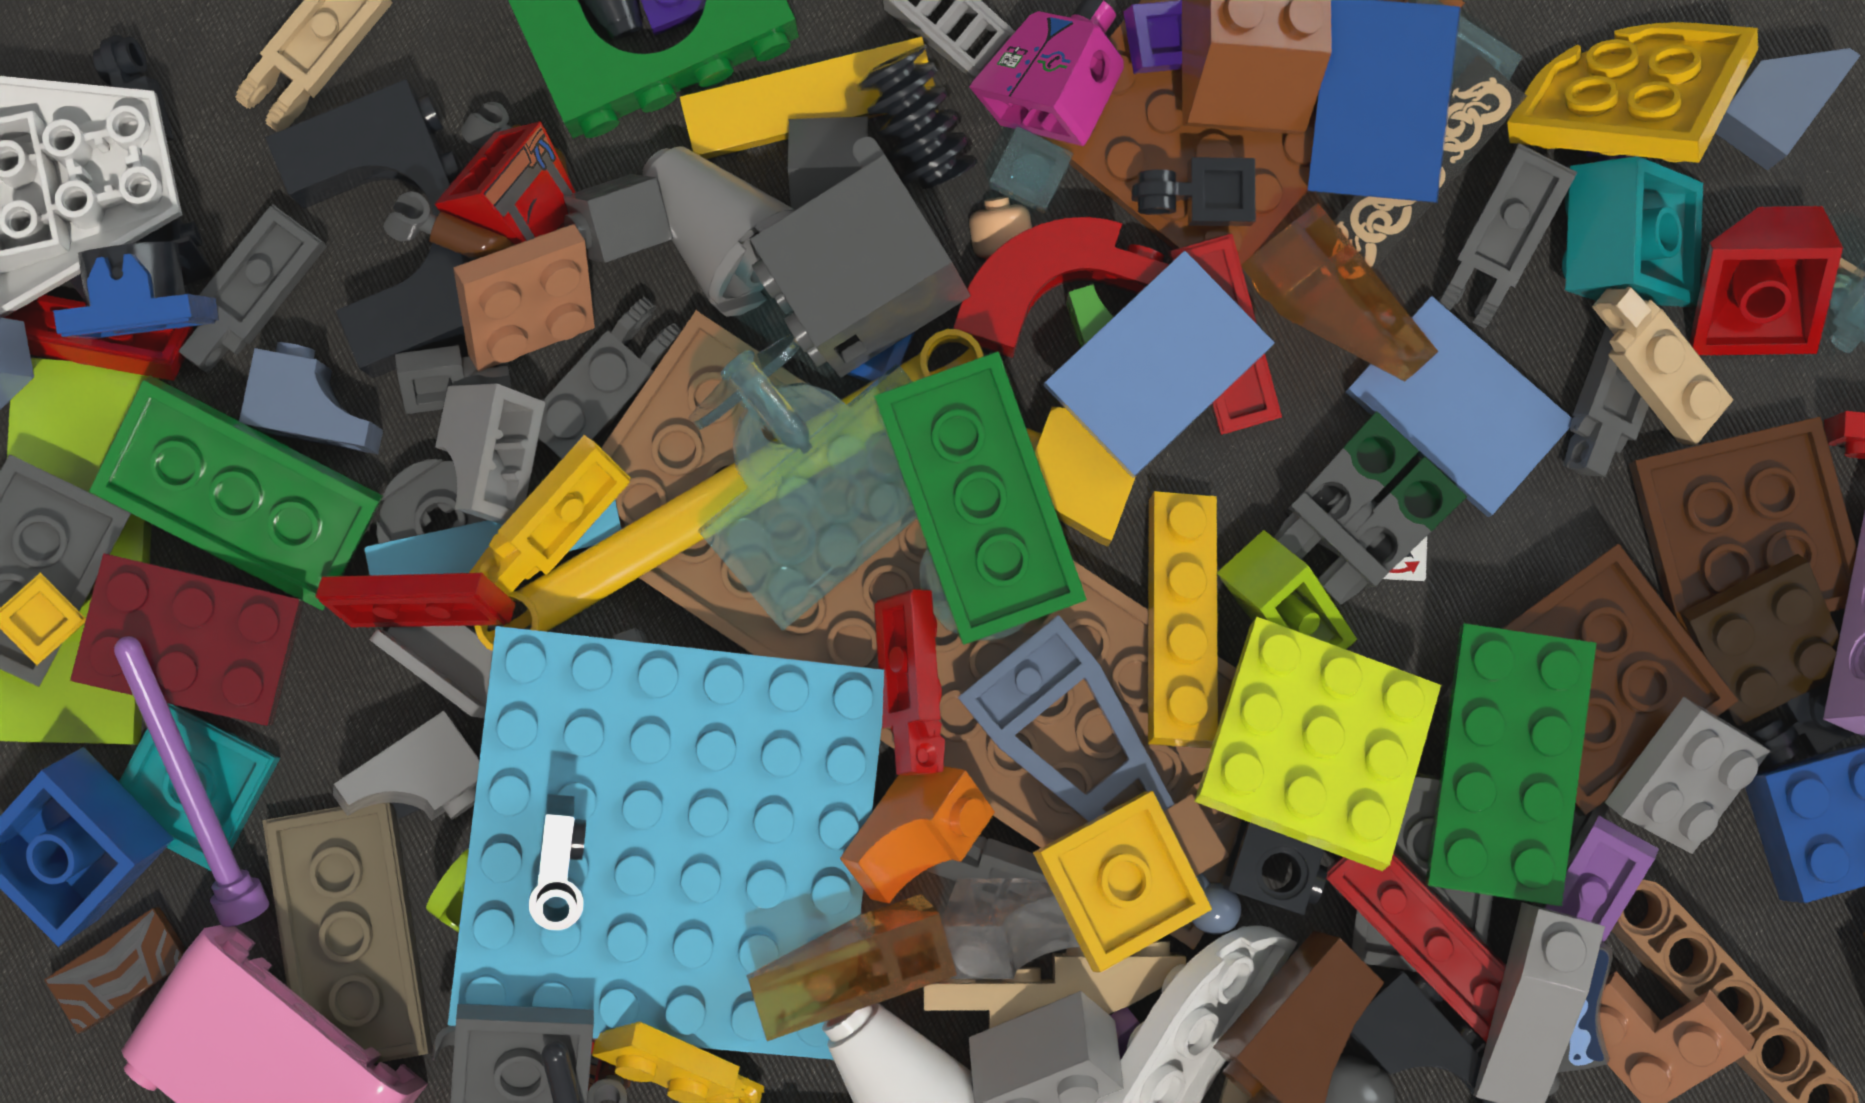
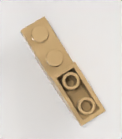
(1071, 973)

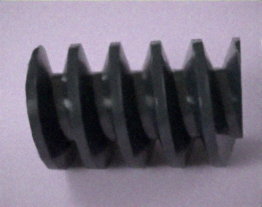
(916, 120)

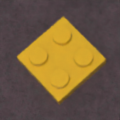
(1122, 881)

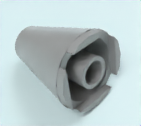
(713, 223)

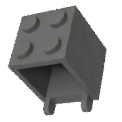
(857, 266)

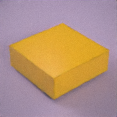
(39, 619)

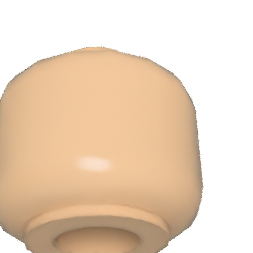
(997, 225)

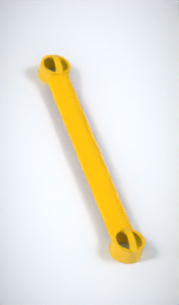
(662, 531)

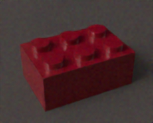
(204, 638)

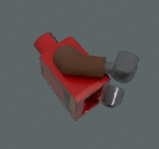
(500, 197)

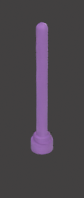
(236, 894)

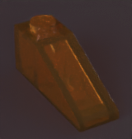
(1330, 290)
(853, 967)

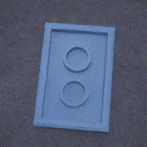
(1158, 364)
(1466, 411)

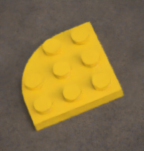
(1639, 95)

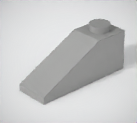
(1537, 1004)

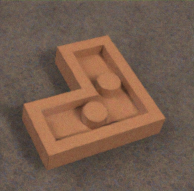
(1669, 1054)

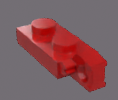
(911, 681)

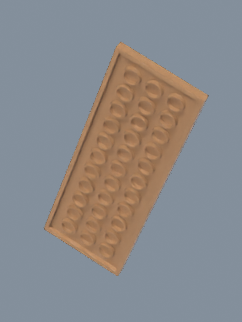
(670, 455)

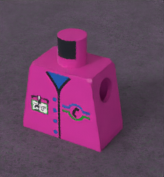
(1054, 74)

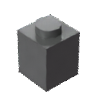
(619, 217)

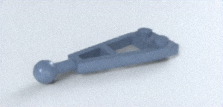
(1028, 685)

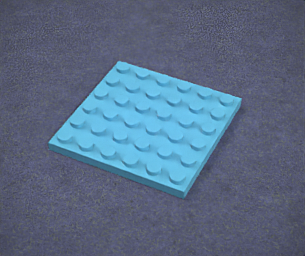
(709, 834)

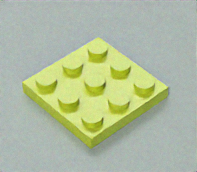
(1319, 744)

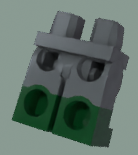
(1351, 525)

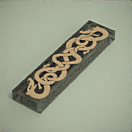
(1477, 109)

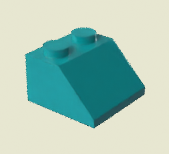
(1634, 230)

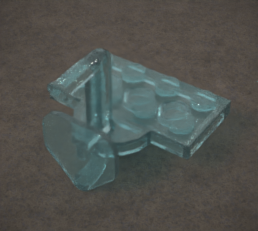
(813, 497)

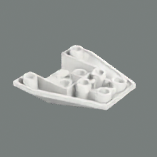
(75, 176)

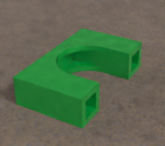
(600, 83)

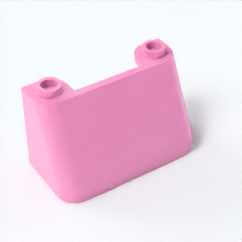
(242, 1036)

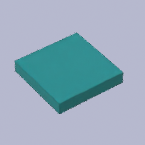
(228, 767)

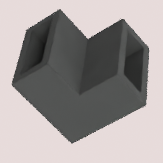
(821, 154)

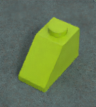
(1283, 589)

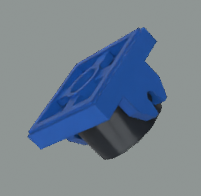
(132, 293)

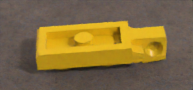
(553, 516)
(685, 1070)

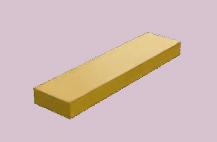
(760, 108)

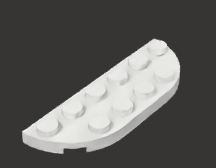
(1172, 1050)

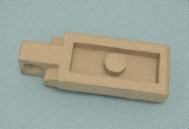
(1662, 365)

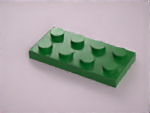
(234, 491)
(980, 498)
(1511, 764)

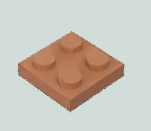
(525, 297)

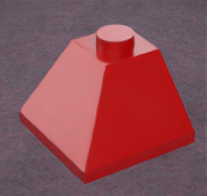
(1768, 284)

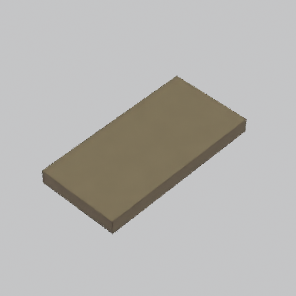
(350, 925)

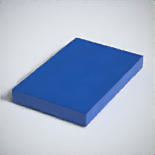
(1385, 100)

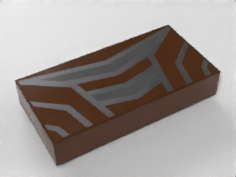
(117, 970)

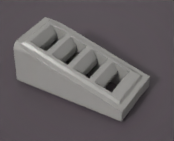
(936, 34)

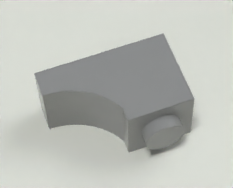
(492, 445)
(424, 769)

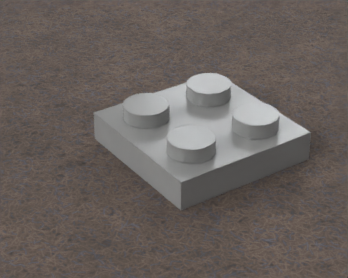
(1687, 776)

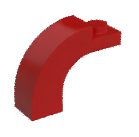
(1042, 260)

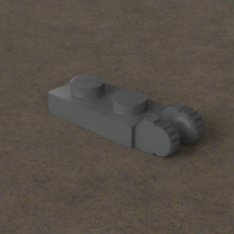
(1509, 228)
(603, 382)

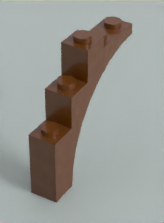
(1299, 1024)

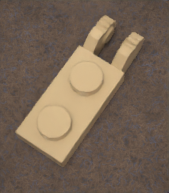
(308, 53)

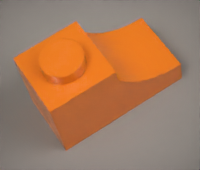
(915, 828)

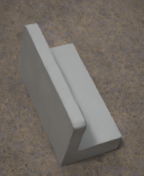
(446, 659)

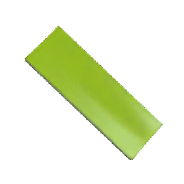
(66, 428)

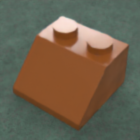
(1253, 63)

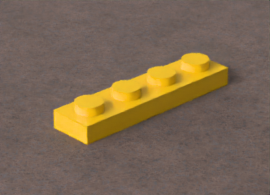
(1182, 620)

